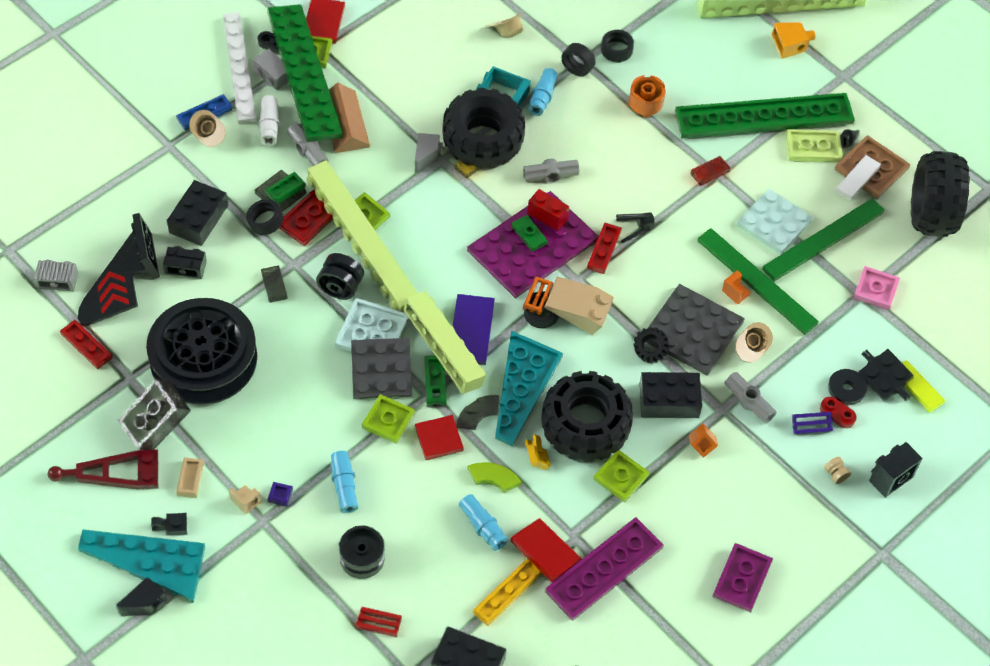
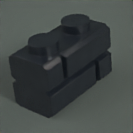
(184, 262)

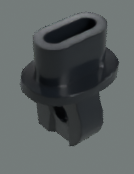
(848, 137)

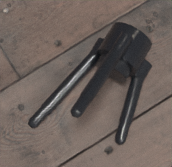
(643, 220)

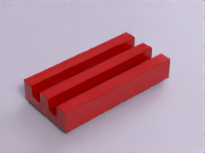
(380, 614)

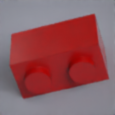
(548, 209)

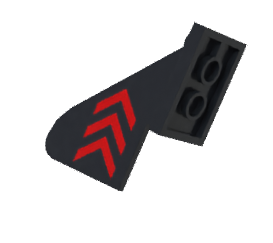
(115, 287)

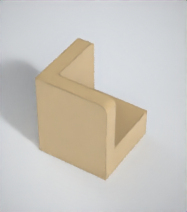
(245, 498)

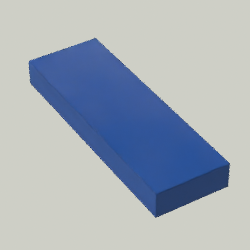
(217, 106)

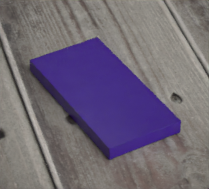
(473, 323)

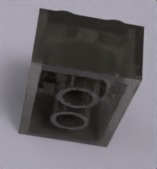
(154, 415)

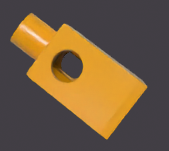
(791, 38)

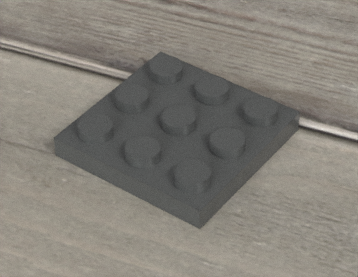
(381, 368)

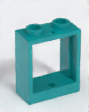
(509, 80)

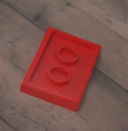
(325, 18)
(306, 219)
(545, 549)

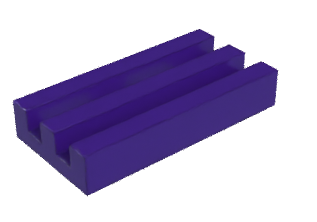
(828, 421)

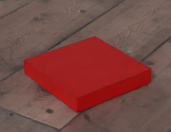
(439, 437)

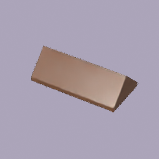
(350, 120)

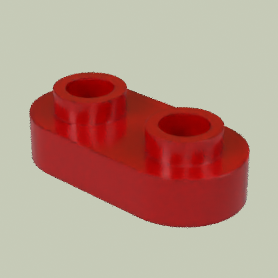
(838, 411)

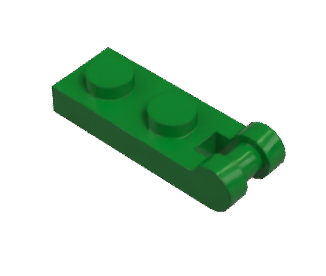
(434, 381)

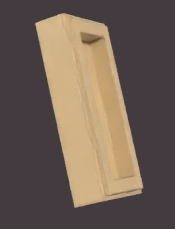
(190, 477)

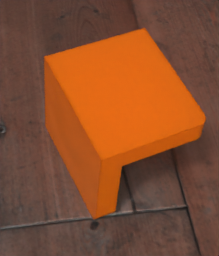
(734, 289)
(703, 440)

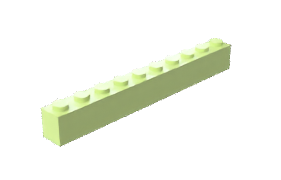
(361, 235)

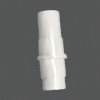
(269, 121)

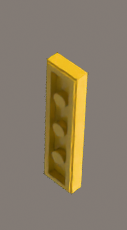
(507, 592)

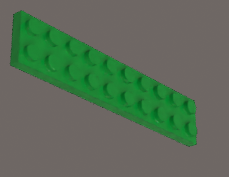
(304, 73)
(764, 115)

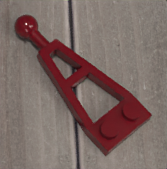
(146, 471)

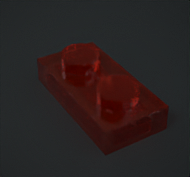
(710, 170)

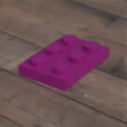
(742, 577)

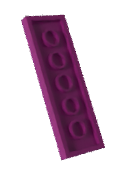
(604, 568)

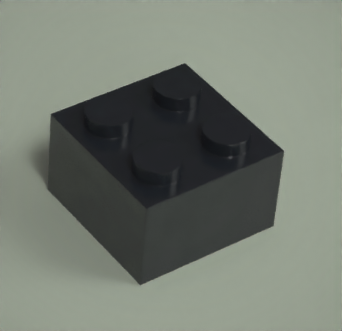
(895, 469)

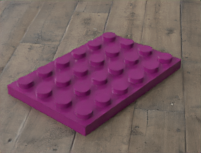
(512, 261)

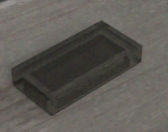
(274, 284)

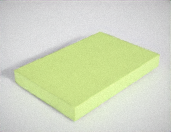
(814, 145)

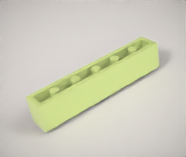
(444, 342)

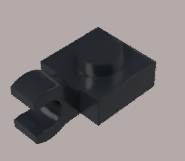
(173, 524)

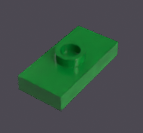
(285, 188)
(529, 233)

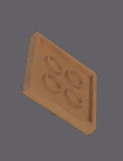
(890, 171)

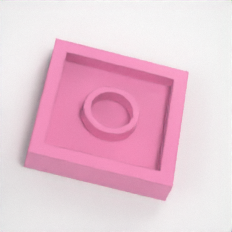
(876, 287)

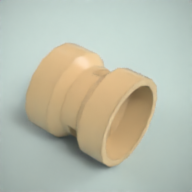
(837, 470)

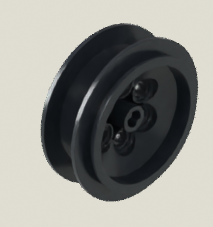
(207, 373)

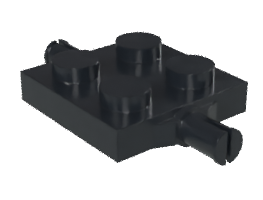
(886, 374)

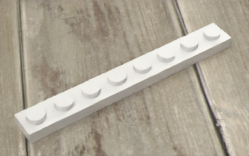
(239, 68)

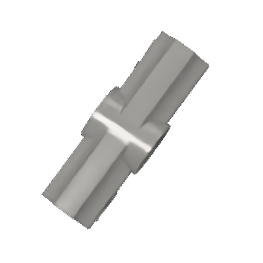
(306, 149)
(551, 170)
(757, 405)

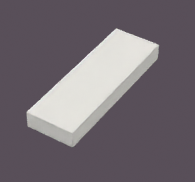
(858, 177)

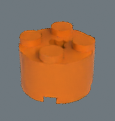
(647, 95)

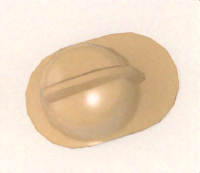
(508, 27)
(207, 128)
(754, 342)

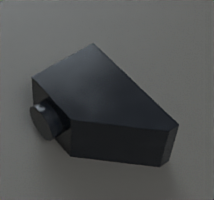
(142, 600)

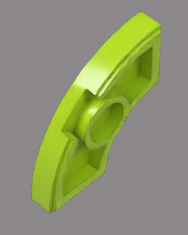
(494, 474)

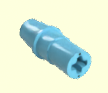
(542, 92)
(344, 481)
(483, 522)

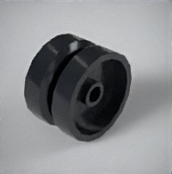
(340, 276)
(362, 552)

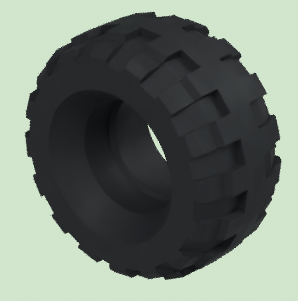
(486, 109)
(940, 193)
(582, 439)

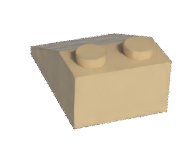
(579, 304)

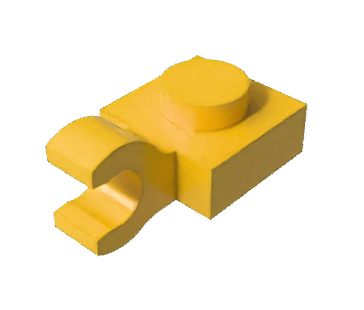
(538, 455)

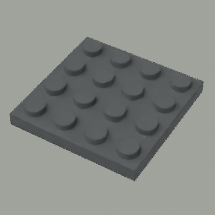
(695, 328)

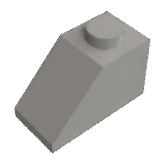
(427, 150)

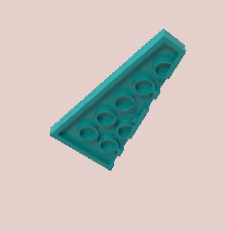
(525, 379)
(165, 561)

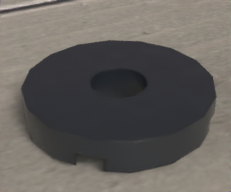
(849, 377)

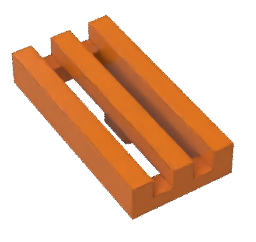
(533, 307)

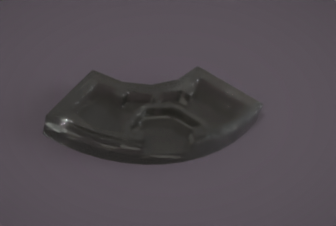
(478, 410)

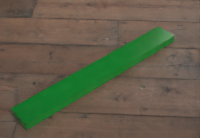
(823, 239)
(758, 281)

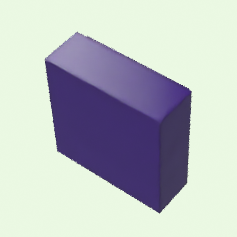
(280, 494)

